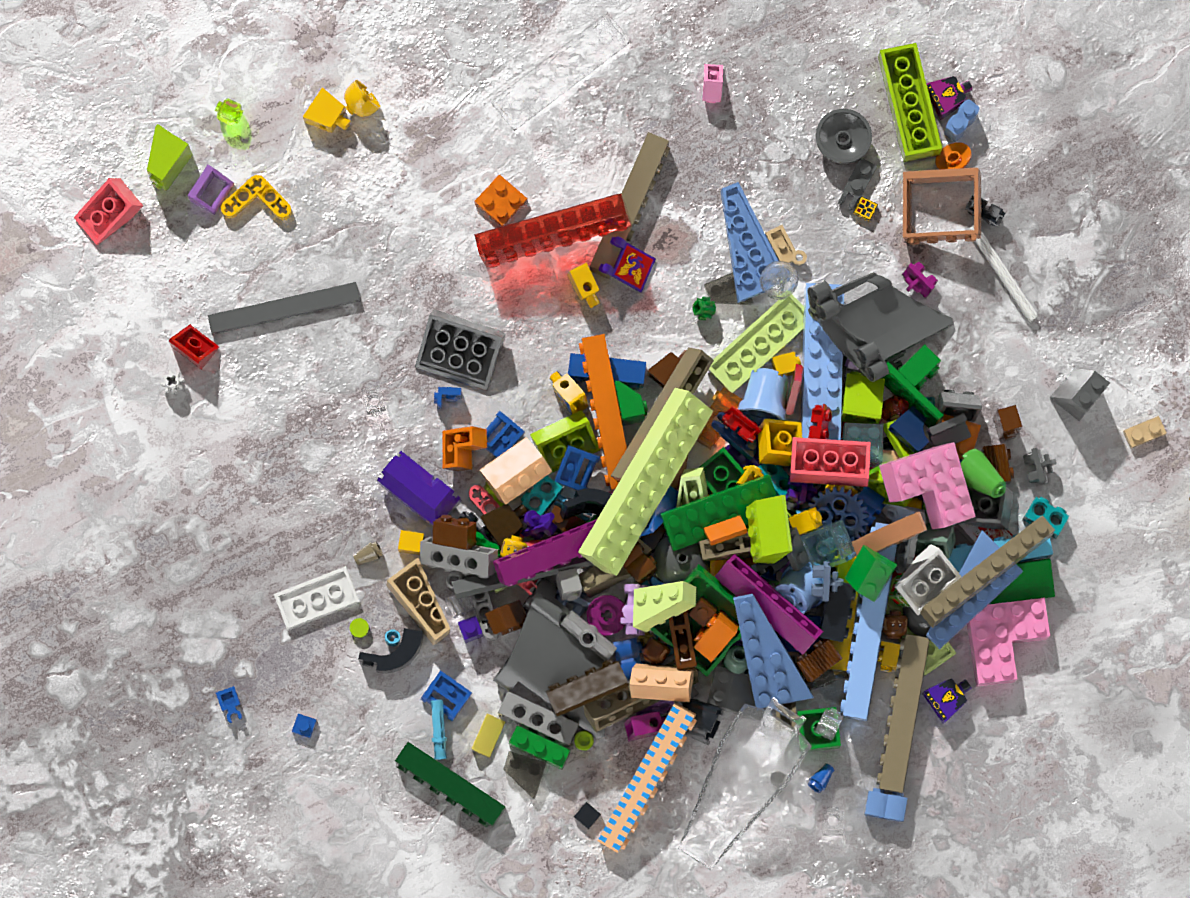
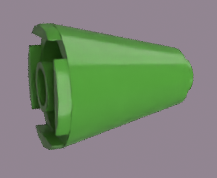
(981, 474)

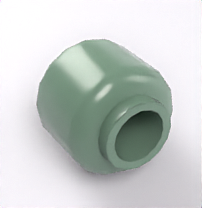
(735, 660)

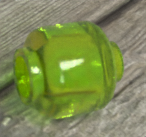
(229, 111)

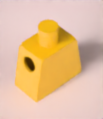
(326, 113)
(582, 276)

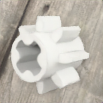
(173, 377)

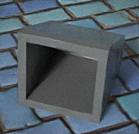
(1079, 391)

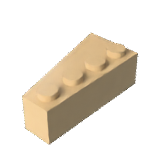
(418, 599)

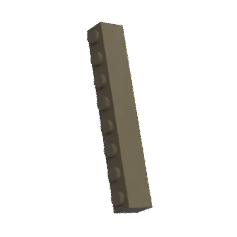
(635, 196)
(686, 376)
(987, 571)
(904, 713)

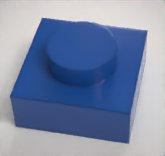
(304, 725)

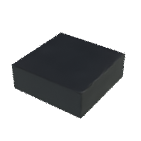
(587, 815)

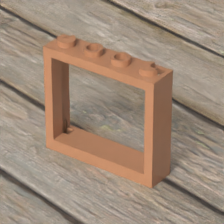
(937, 176)

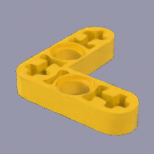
(260, 192)

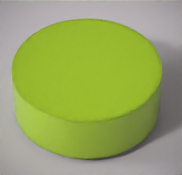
(359, 628)
(583, 740)

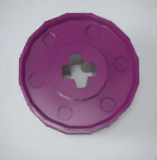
(600, 606)

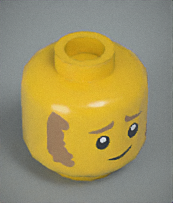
(512, 545)

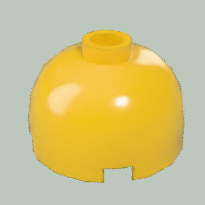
(360, 100)

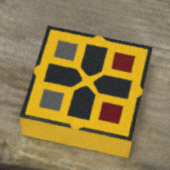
(865, 208)

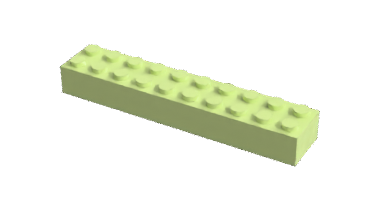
(645, 481)

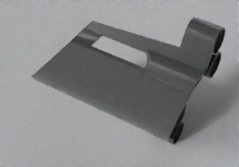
(874, 324)

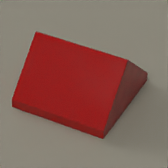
(194, 346)

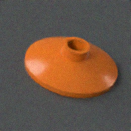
(954, 156)

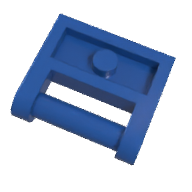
(506, 437)
(571, 465)
(451, 691)

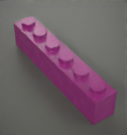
(542, 555)
(779, 611)

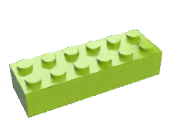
(909, 102)

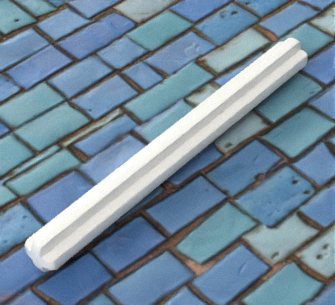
(1006, 278)

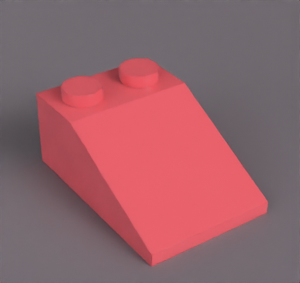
(108, 210)

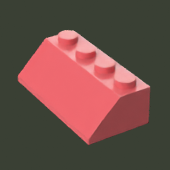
(830, 462)

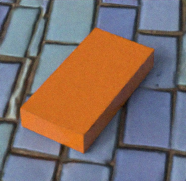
(725, 530)

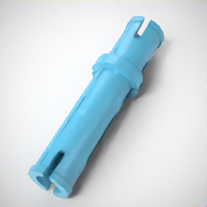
(438, 730)

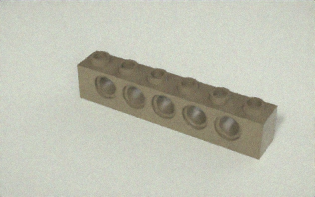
(616, 710)

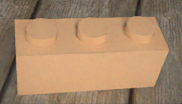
(515, 471)
(661, 682)

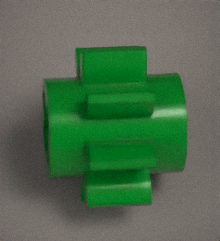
(704, 308)

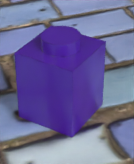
(470, 629)

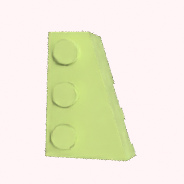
(692, 486)
(661, 602)

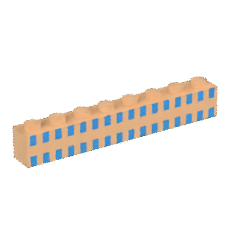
(646, 778)

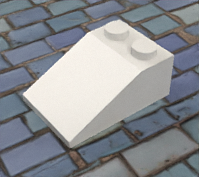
(926, 578)

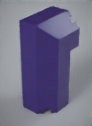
(418, 488)

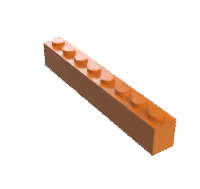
(603, 403)

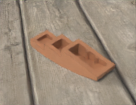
(892, 534)

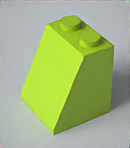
(166, 158)
(862, 399)

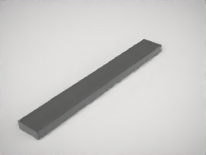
(283, 308)
(476, 585)

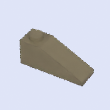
(725, 550)
(596, 581)

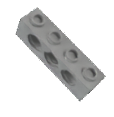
(431, 556)
(512, 702)

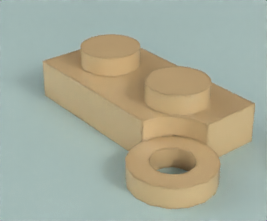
(783, 246)

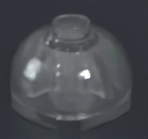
(779, 280)

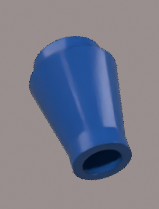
(820, 779)

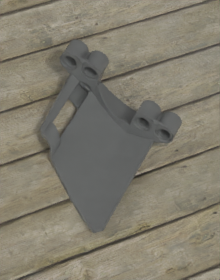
(548, 652)

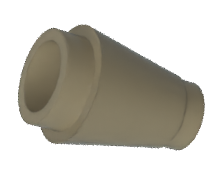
(369, 553)

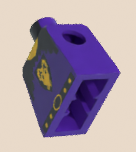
(947, 698)

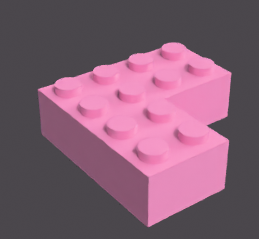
(936, 476)
(996, 630)

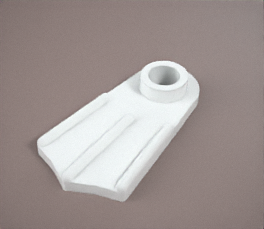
(902, 512)

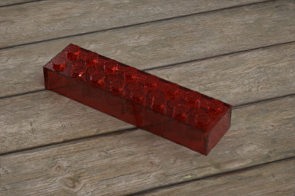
(553, 230)

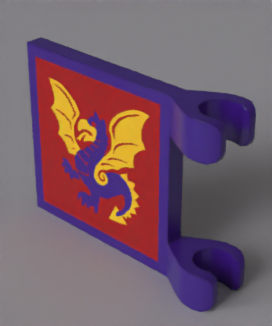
(631, 265)

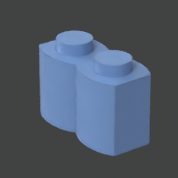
(959, 122)
(886, 806)

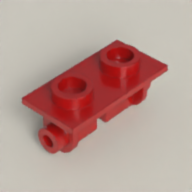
(822, 416)
(734, 418)

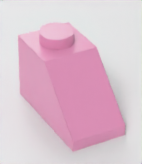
(712, 83)

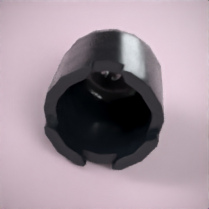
(706, 720)

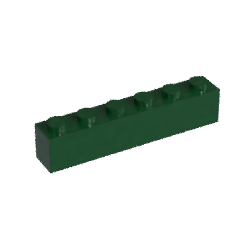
(449, 784)

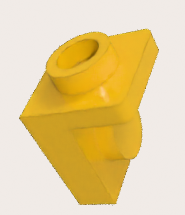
(751, 472)

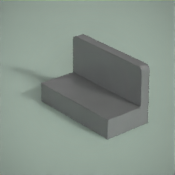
(949, 431)

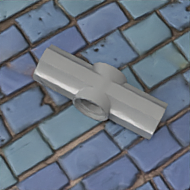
(598, 643)

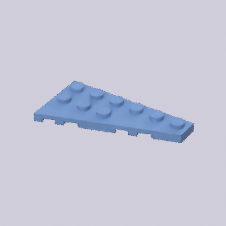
(747, 243)
(963, 615)
(767, 660)

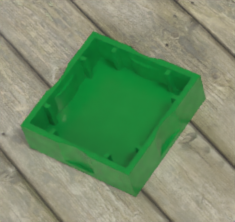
(718, 595)

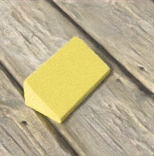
(488, 735)

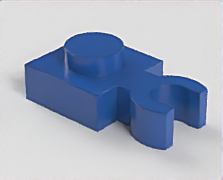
(229, 701)

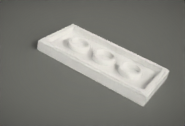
(316, 598)

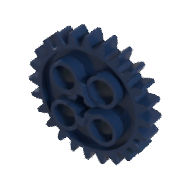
(852, 508)

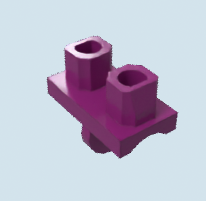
(917, 281)

